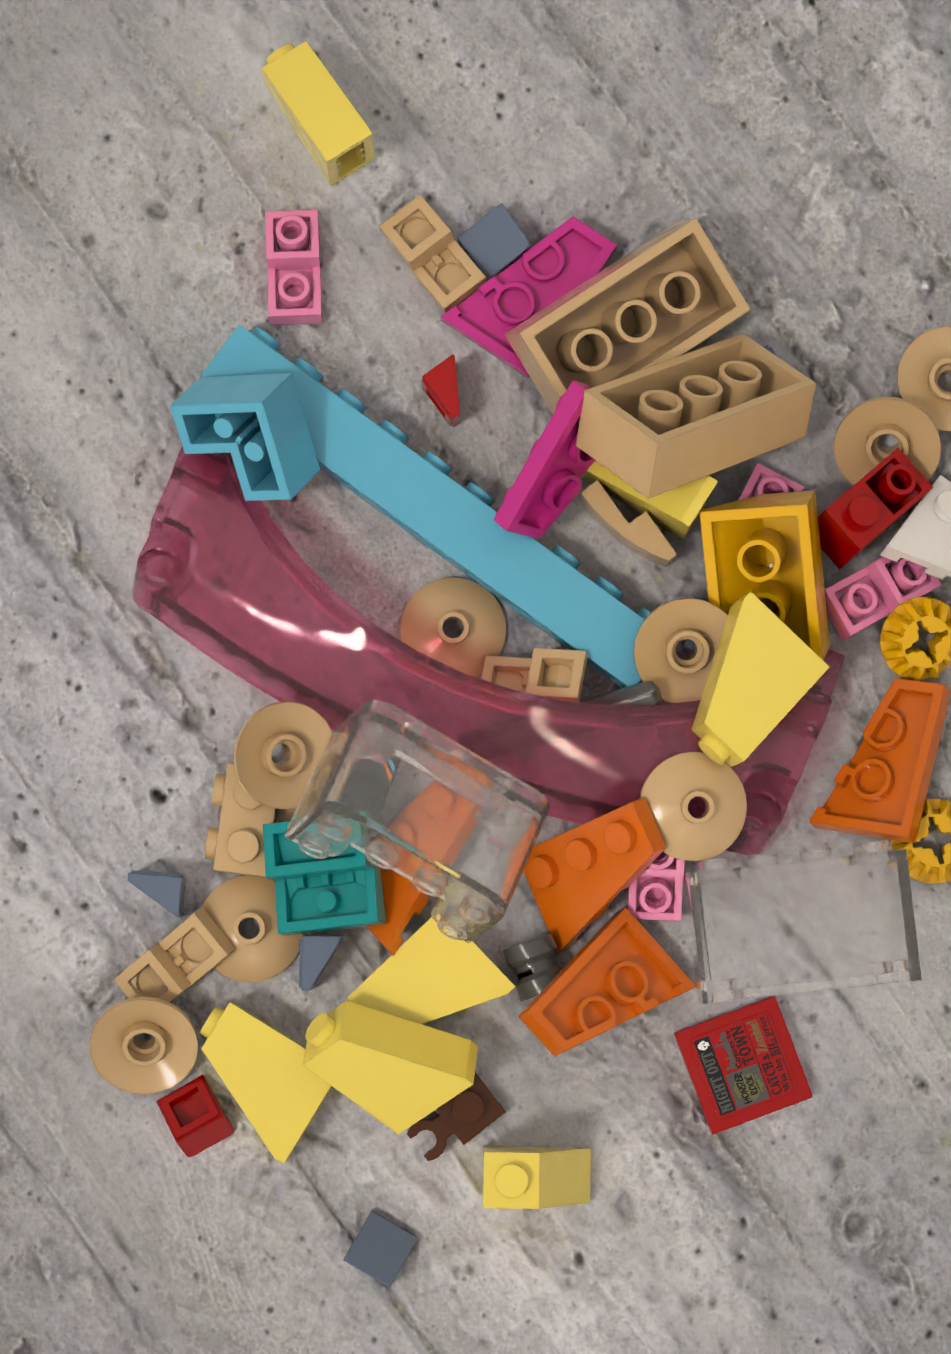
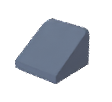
(494, 242)
(162, 887)
(314, 957)
(380, 1248)

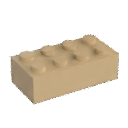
(630, 314)
(695, 415)

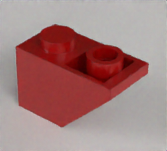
(870, 507)

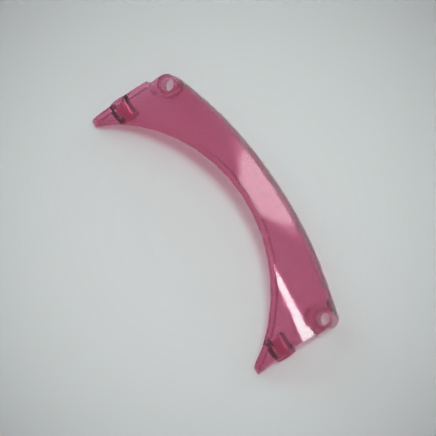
(277, 625)

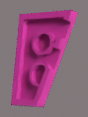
(529, 285)
(550, 473)

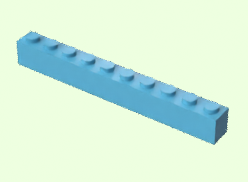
(448, 517)

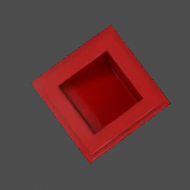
(442, 390)
(195, 1117)

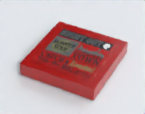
(743, 1065)

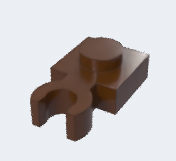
(463, 1115)

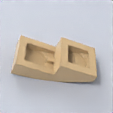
(432, 254)
(639, 535)
(547, 674)
(177, 960)

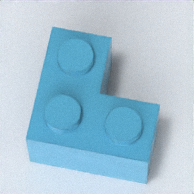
(256, 422)

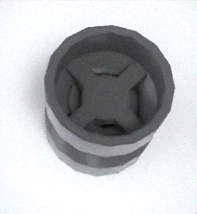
(533, 964)

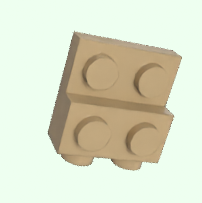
(239, 840)

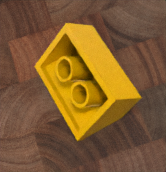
(773, 551)

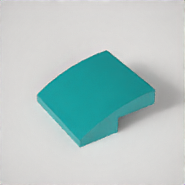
(321, 892)

